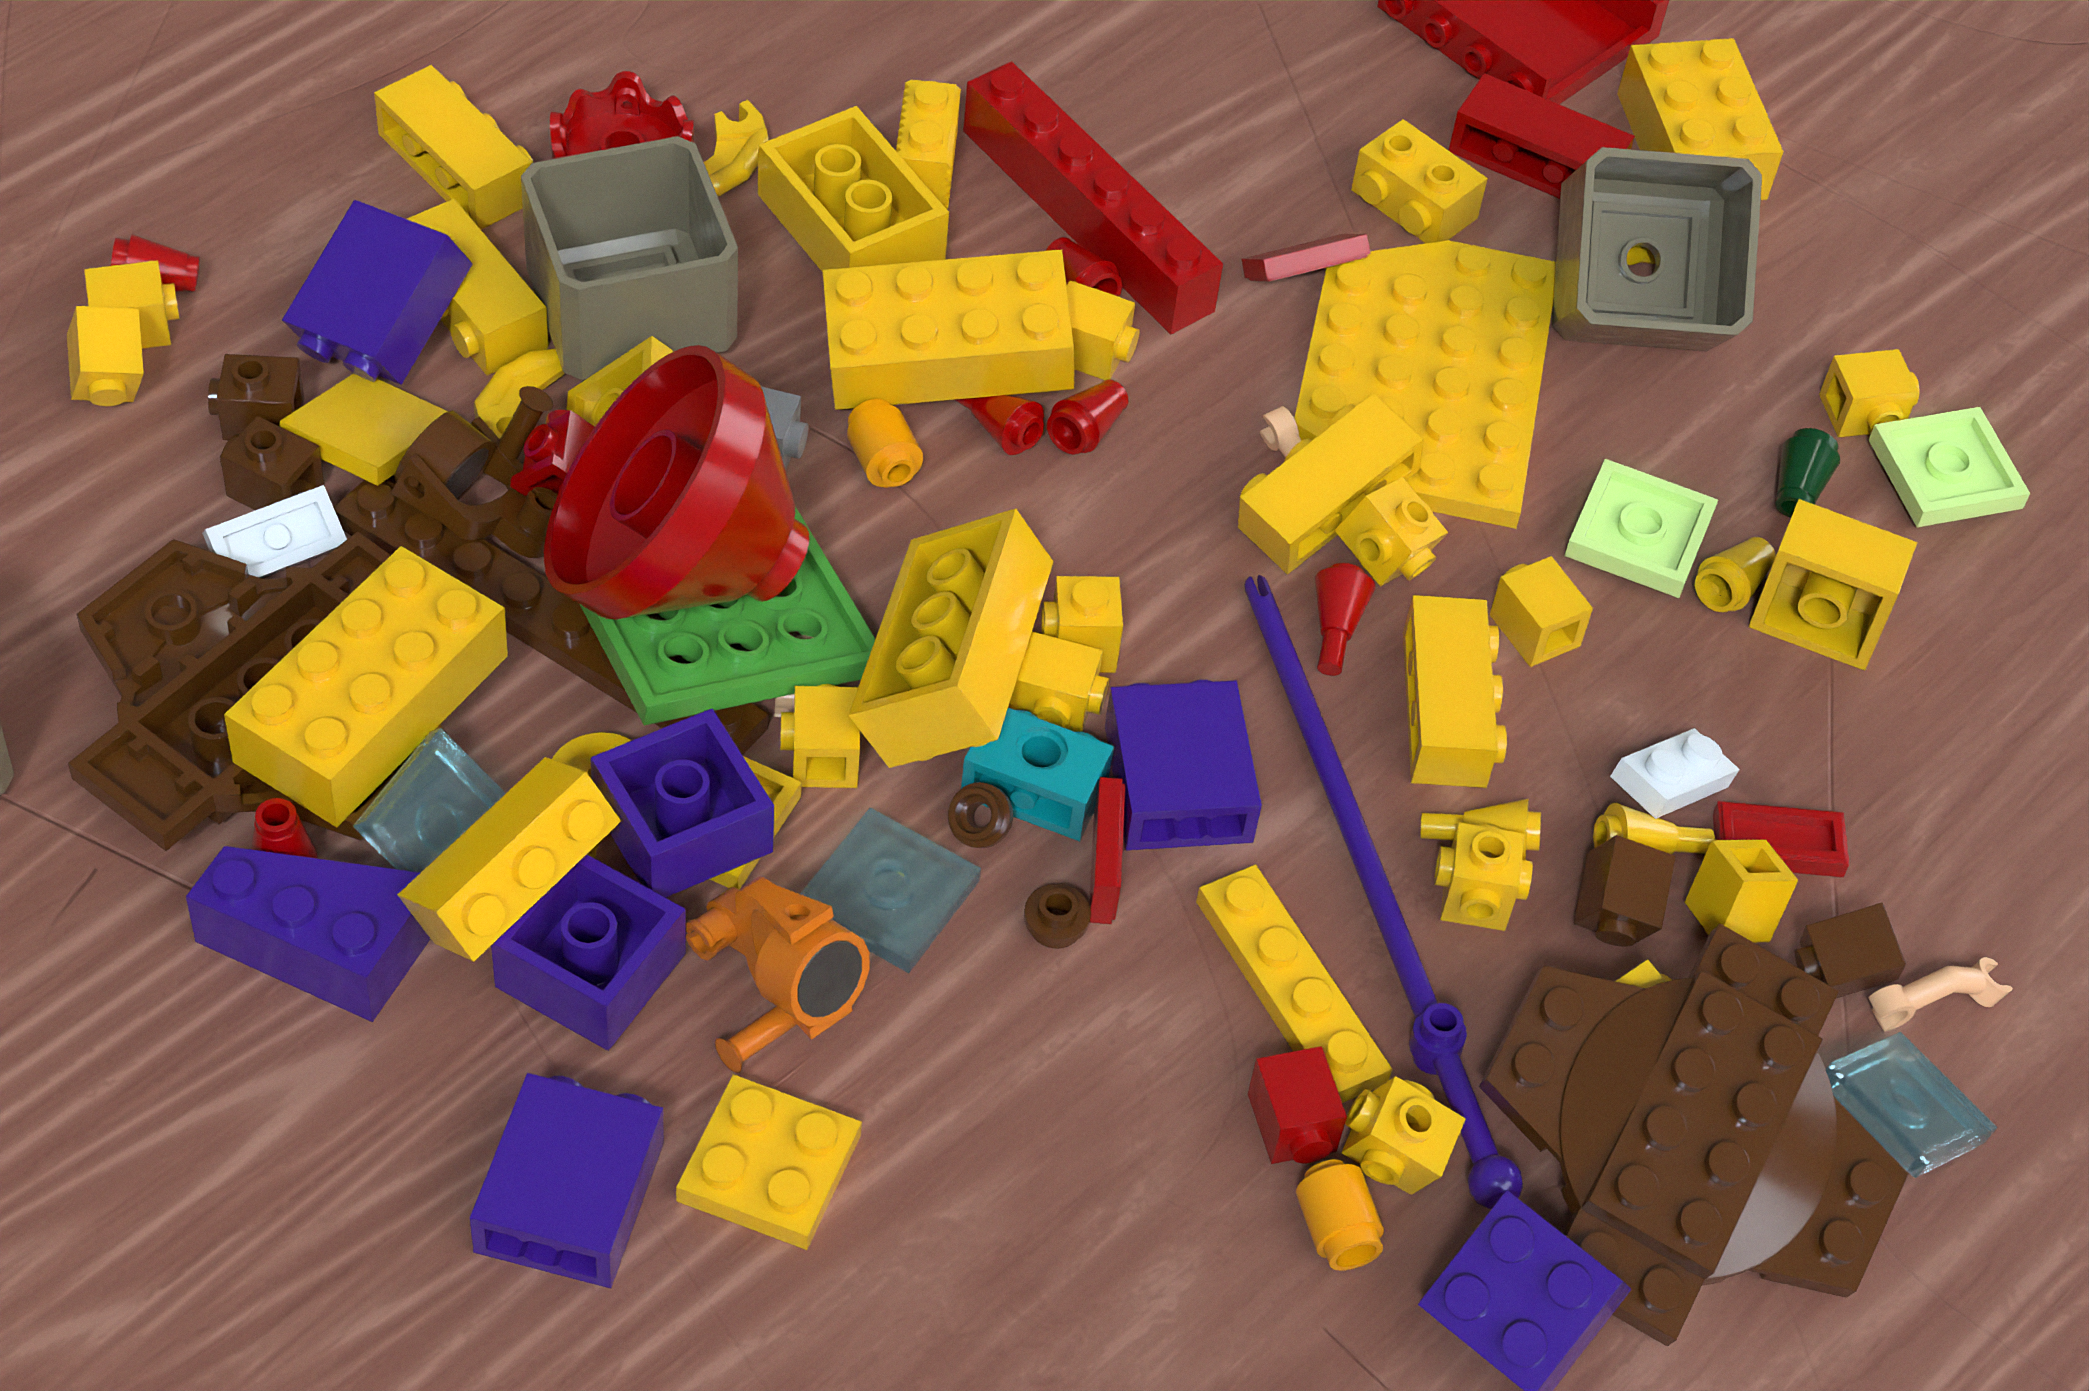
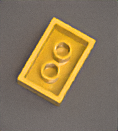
(1698, 103)
(850, 195)

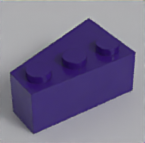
(310, 923)

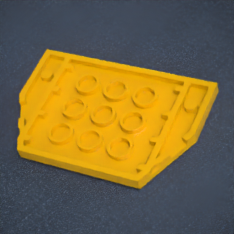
(1453, 349)

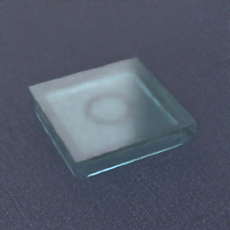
(428, 804)
(893, 888)
(1908, 1104)

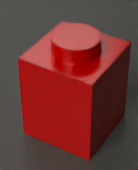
(1297, 1106)

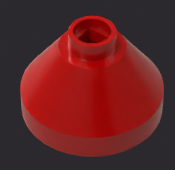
(677, 496)

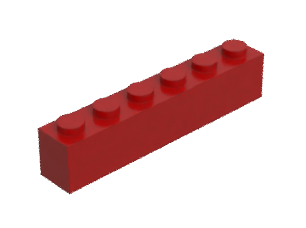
(1092, 196)

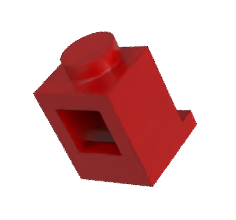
(551, 451)

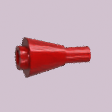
(1009, 420)
(1341, 601)

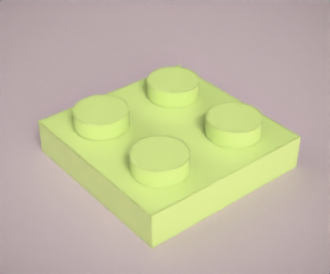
(1948, 466)
(1641, 528)

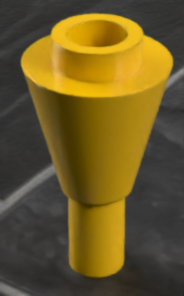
(1507, 816)
(1650, 831)

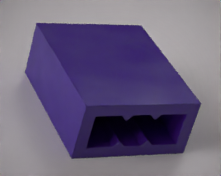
(376, 293)
(1183, 764)
(568, 1179)

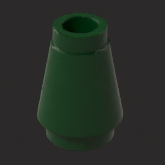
(1805, 468)

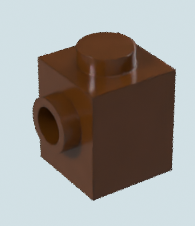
(254, 388)
(269, 465)
(1624, 891)
(1852, 950)

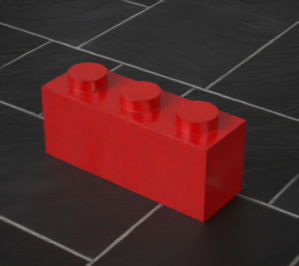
(1528, 135)

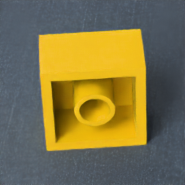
(1832, 584)

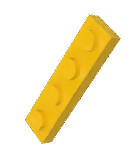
(1291, 979)

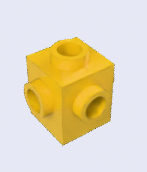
(1392, 533)
(1482, 876)
(1401, 1134)

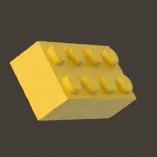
(949, 329)
(952, 639)
(367, 685)

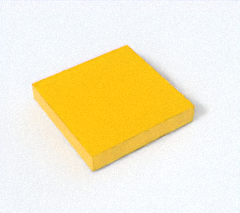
(363, 425)

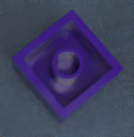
(684, 804)
(591, 951)
(1524, 1296)

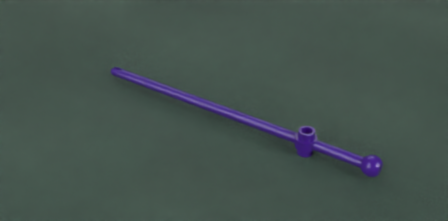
(1438, 1027)

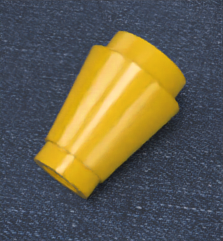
(1734, 574)

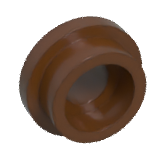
(962, 815)
(1052, 929)

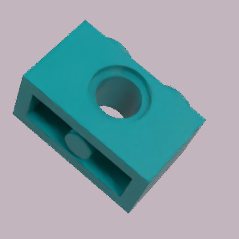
(1051, 797)

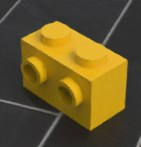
(1418, 183)

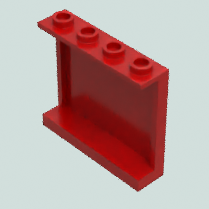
(1533, 44)

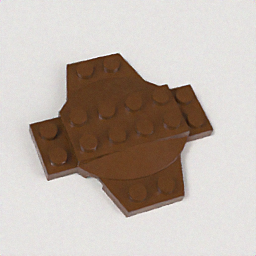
(181, 649)
(1697, 1129)

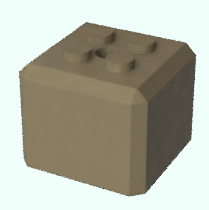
(1695, 220)
(629, 252)

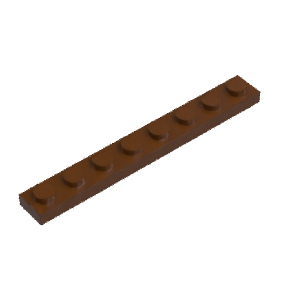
(533, 608)

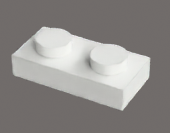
(279, 533)
(1675, 772)

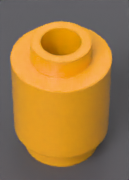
(883, 443)
(1340, 1214)

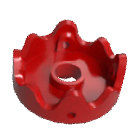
(616, 118)

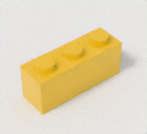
(452, 145)
(494, 309)
(1324, 479)
(1452, 692)
(509, 858)

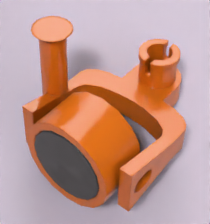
(801, 966)

